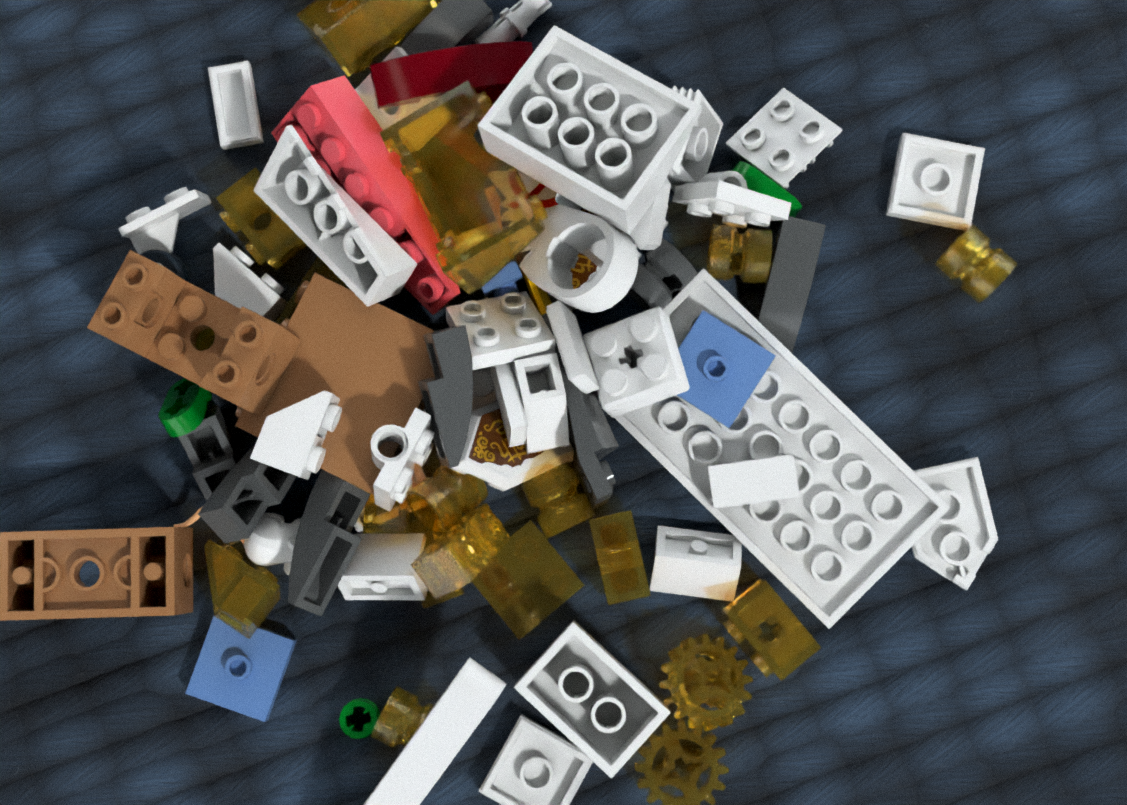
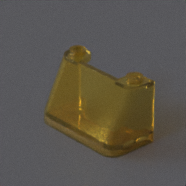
(468, 194)

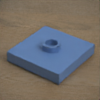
(721, 368)
(240, 670)

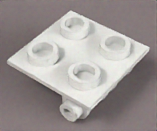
(784, 137)

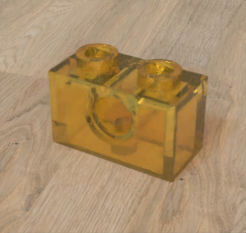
(242, 206)

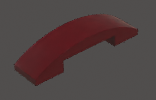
(441, 70)

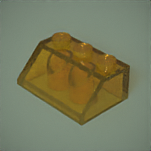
(361, 29)

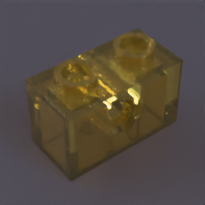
(619, 557)
(792, 641)

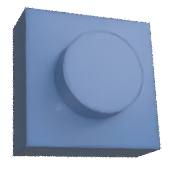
(504, 282)

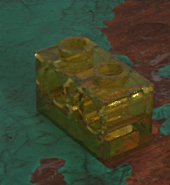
(461, 552)

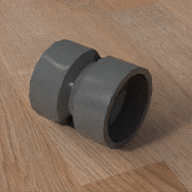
(663, 274)

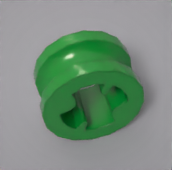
(350, 709)

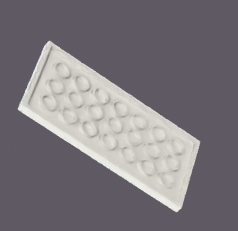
(856, 495)

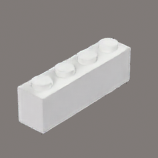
(332, 222)

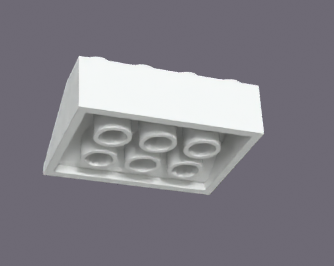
(589, 128)

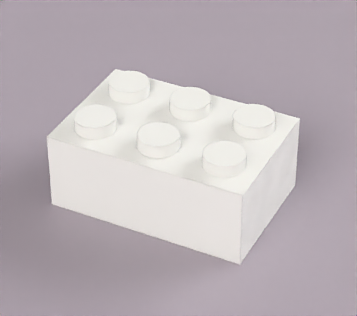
(592, 699)

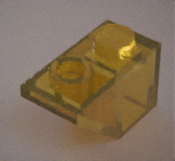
(239, 592)

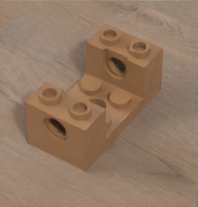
(163, 315)
(138, 567)

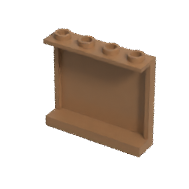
(363, 358)

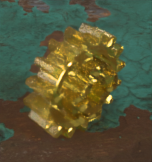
(704, 681)
(700, 762)

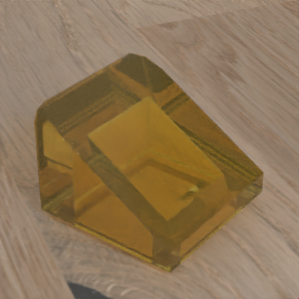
(381, 521)

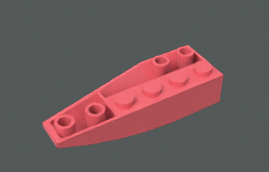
(351, 150)

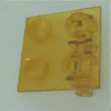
(526, 580)

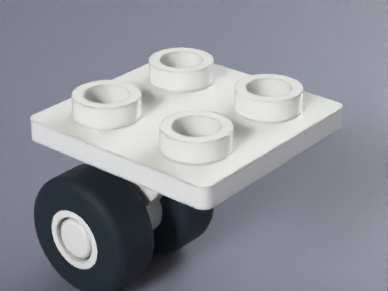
(155, 230)

